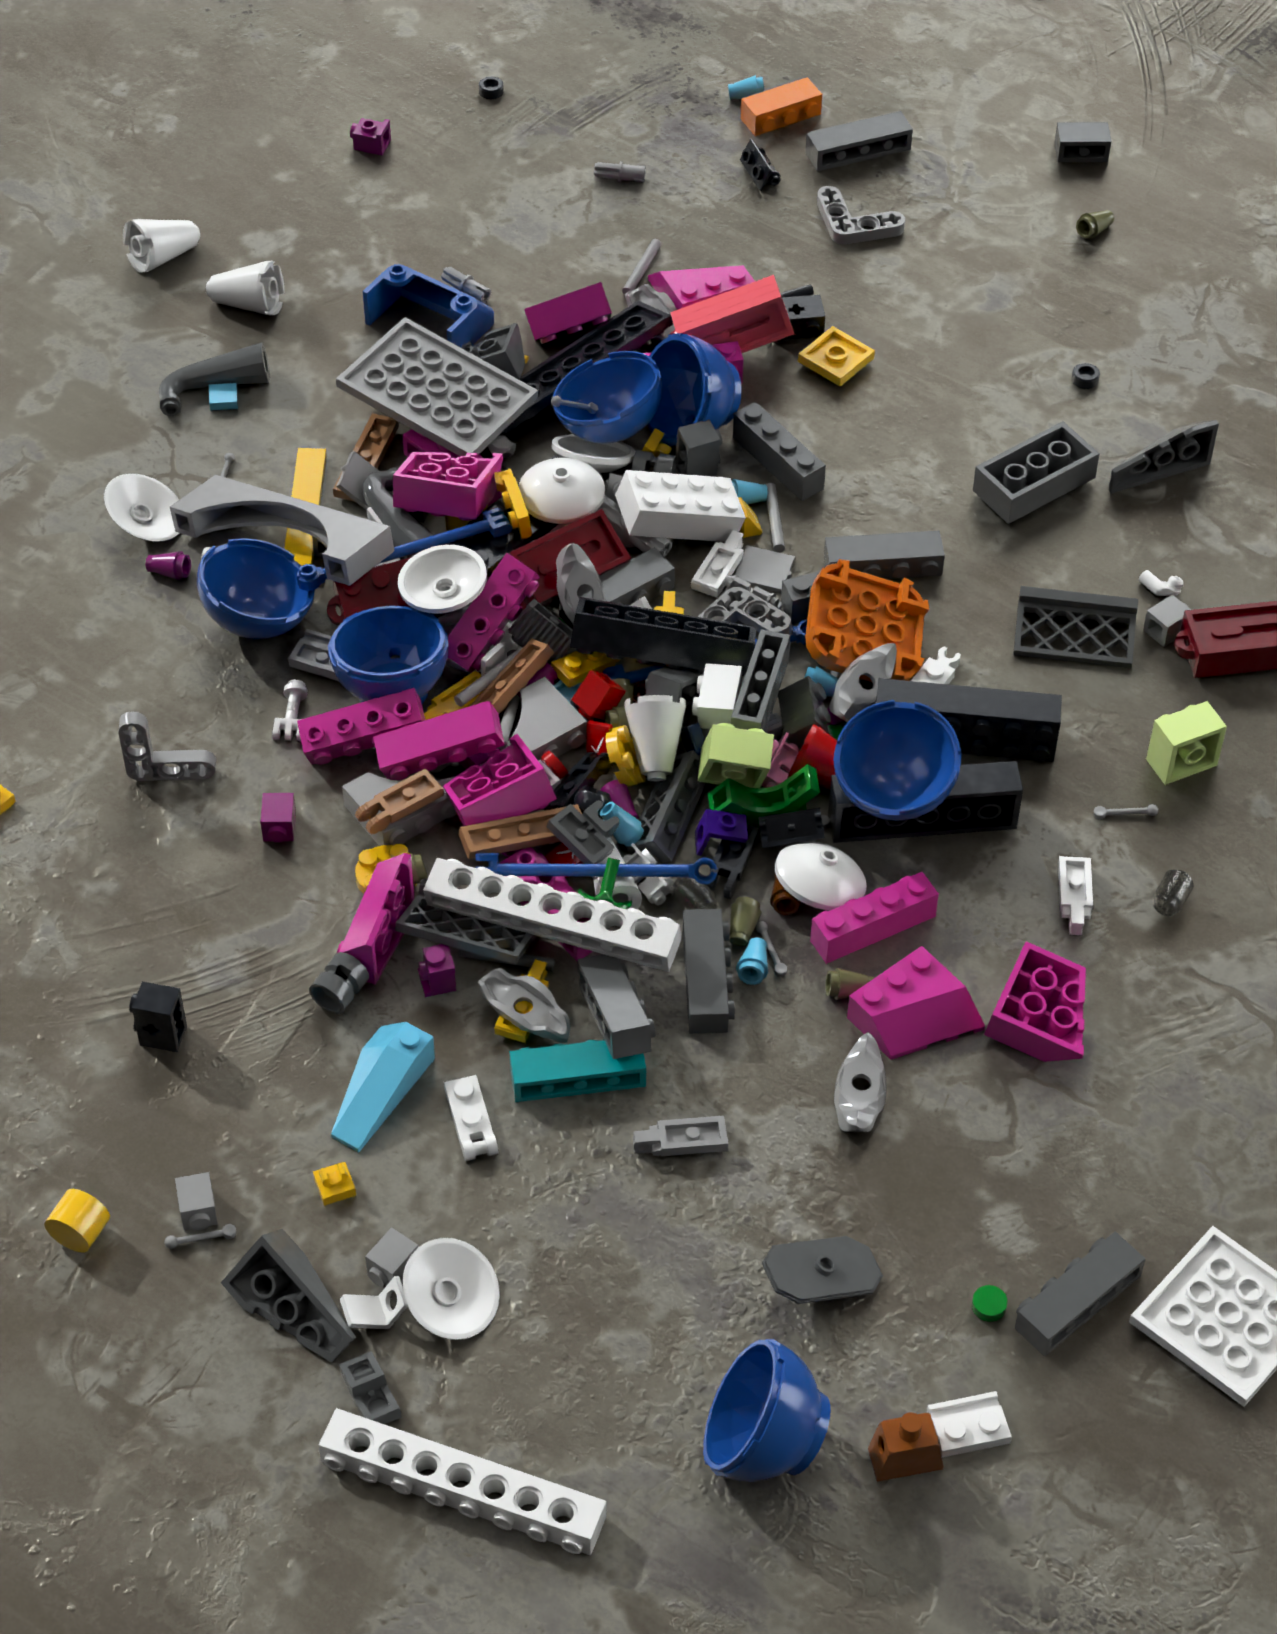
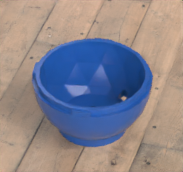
(694, 384)
(368, 639)
(765, 1416)

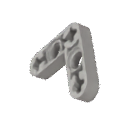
(891, 222)
(740, 603)
(200, 762)

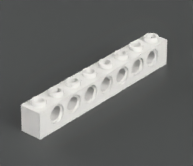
(563, 927)
(451, 1465)

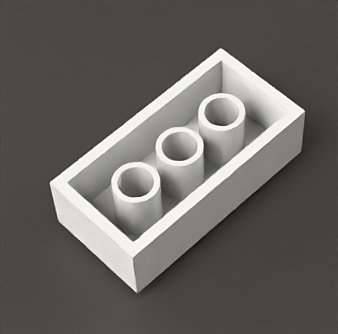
(679, 506)

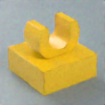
(654, 445)
(334, 1183)

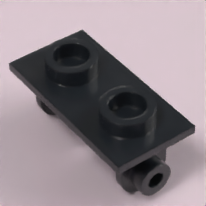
(758, 166)

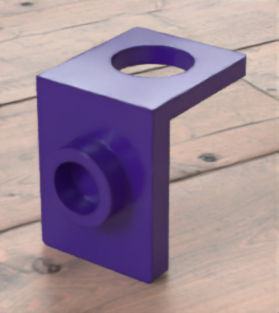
(720, 826)

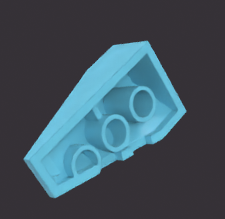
(381, 1079)

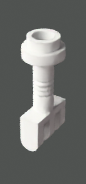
(295, 692)

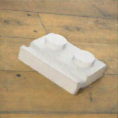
(969, 1424)

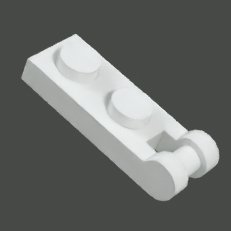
(470, 1117)

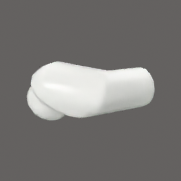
(1160, 587)

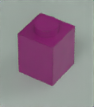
(278, 817)

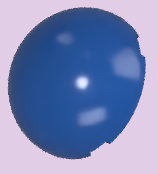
(623, 388)
(252, 588)
(897, 760)

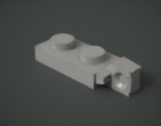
(683, 1137)

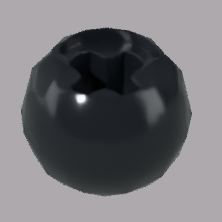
(587, 796)

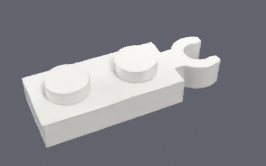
(940, 670)

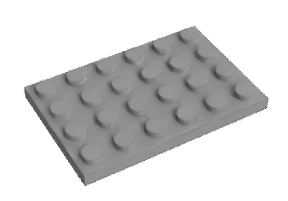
(437, 388)

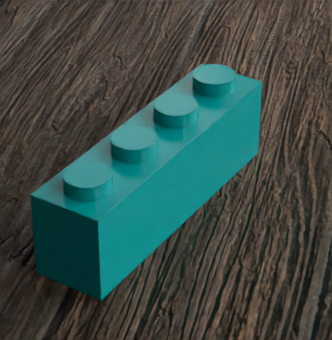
(572, 1071)

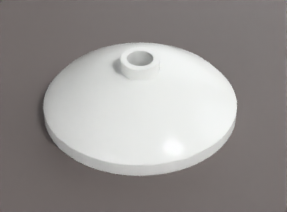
(601, 457)
(562, 490)
(442, 579)
(819, 874)

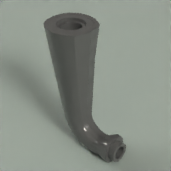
(240, 367)
(402, 524)

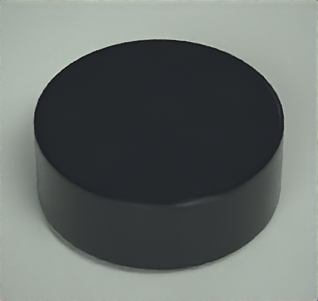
(491, 88)
(1085, 376)

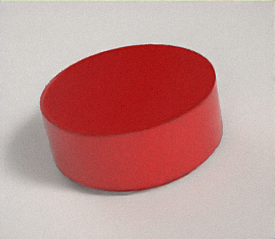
(554, 764)

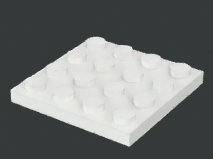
(1217, 1315)

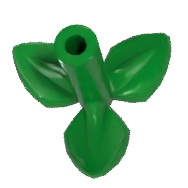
(608, 885)

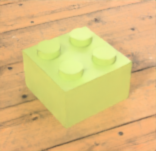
(1186, 742)
(735, 755)

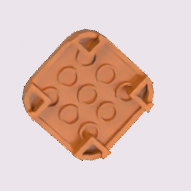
(860, 612)

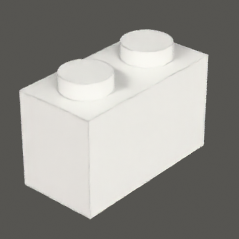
(717, 694)

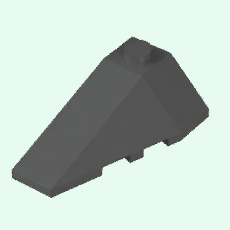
(501, 349)
(1172, 454)
(285, 1289)

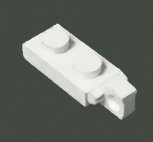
(718, 565)
(1075, 891)

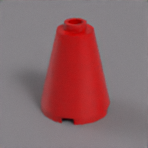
(818, 753)

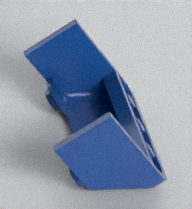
(471, 315)

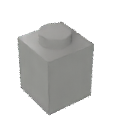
(1165, 620)
(196, 1201)
(389, 1257)

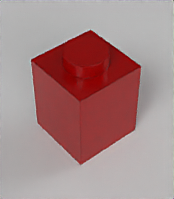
(597, 695)

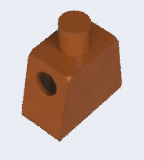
(905, 1447)

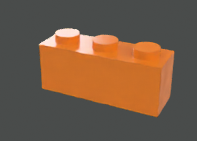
(781, 106)

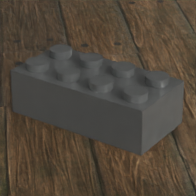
(1035, 472)

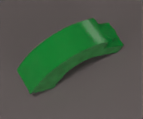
(761, 802)

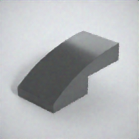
(369, 1389)

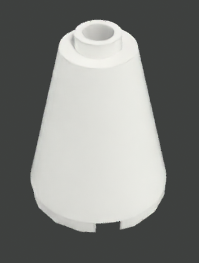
(158, 241)
(249, 288)
(655, 733)

